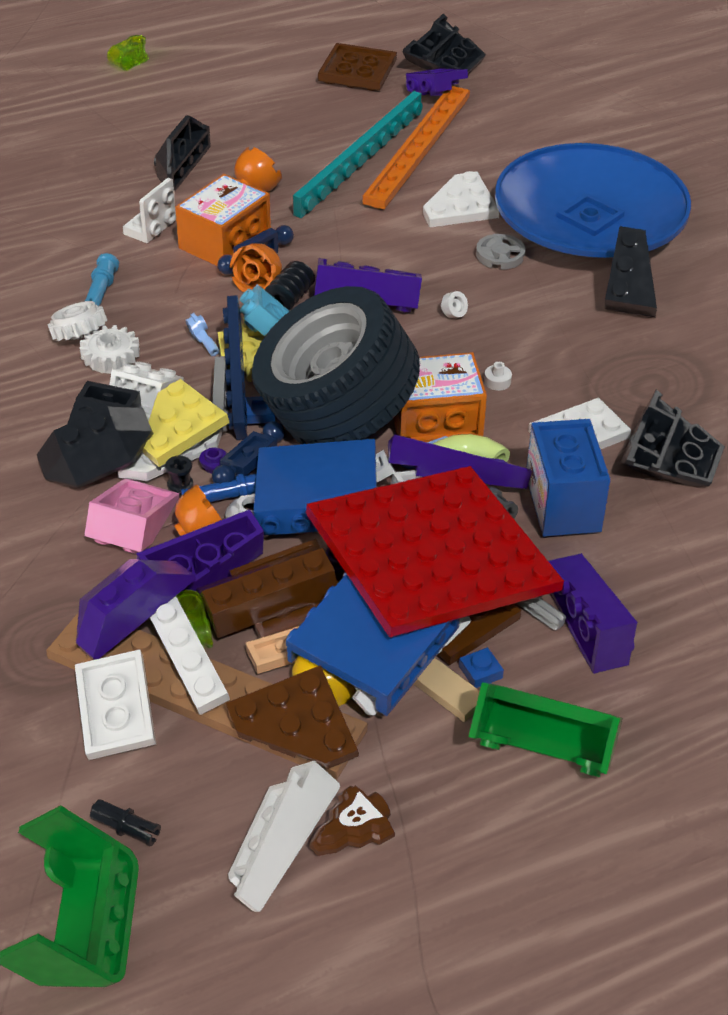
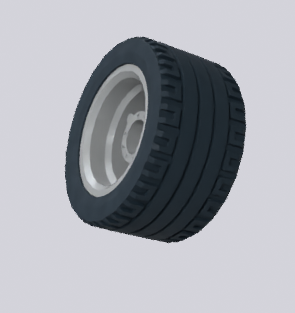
(336, 366)

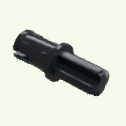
(124, 821)

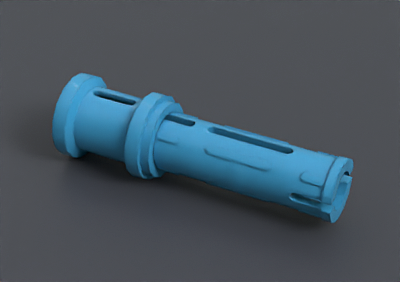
(102, 277)

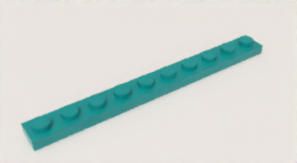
(356, 155)

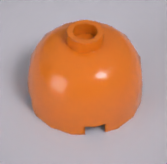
(256, 170)
(254, 266)
(194, 511)

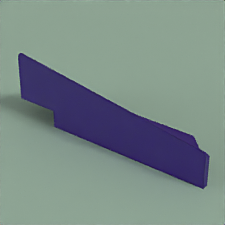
(435, 459)

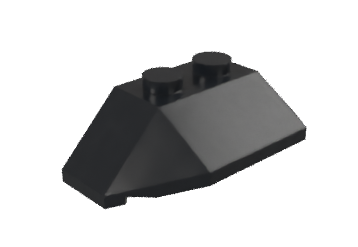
(182, 150)
(94, 446)

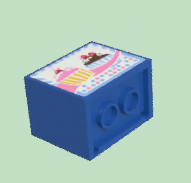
(567, 477)

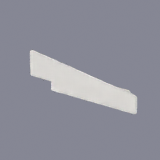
(280, 831)

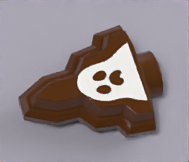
(354, 822)

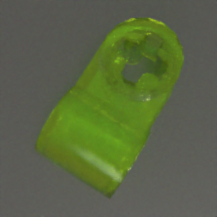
(128, 52)
(194, 609)

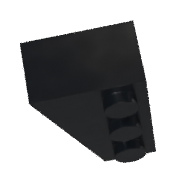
(631, 278)

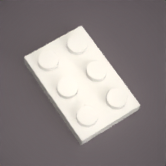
(606, 424)
(114, 704)

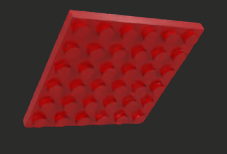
(432, 550)

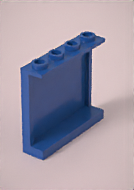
(306, 474)
(355, 647)

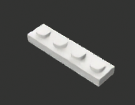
(189, 657)

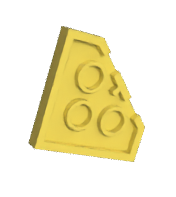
(180, 421)

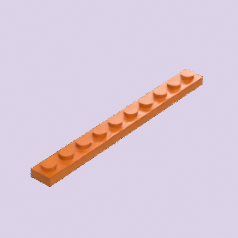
(415, 148)

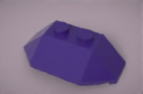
(126, 601)

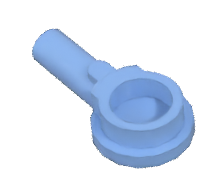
(197, 328)

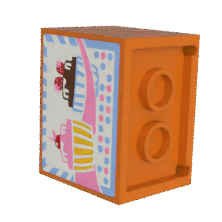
(221, 218)
(445, 399)

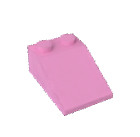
(129, 515)

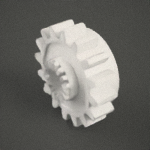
(76, 320)
(109, 349)

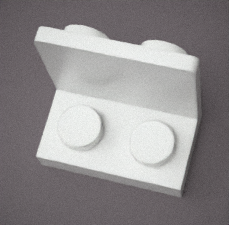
(155, 214)
(143, 379)

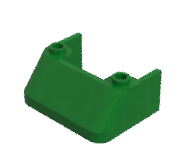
(545, 727)
(94, 907)

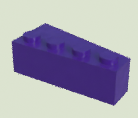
(213, 549)
(594, 615)

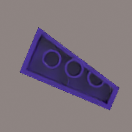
(394, 286)

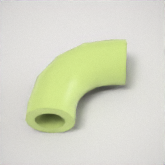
(475, 445)

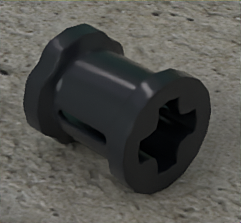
(179, 474)

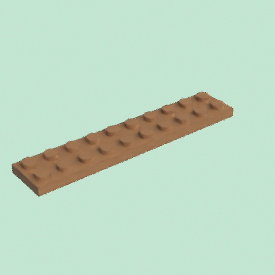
(169, 691)

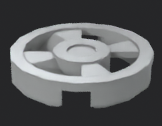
(493, 251)

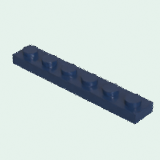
(235, 375)

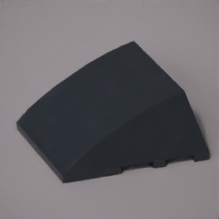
(444, 49)
(671, 447)

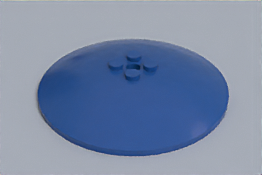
(583, 192)

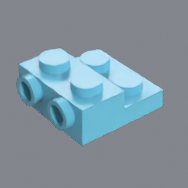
(261, 309)

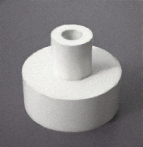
(454, 304)
(497, 376)

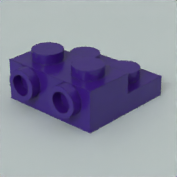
(434, 80)

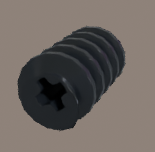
(291, 283)

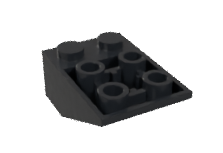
(97, 396)

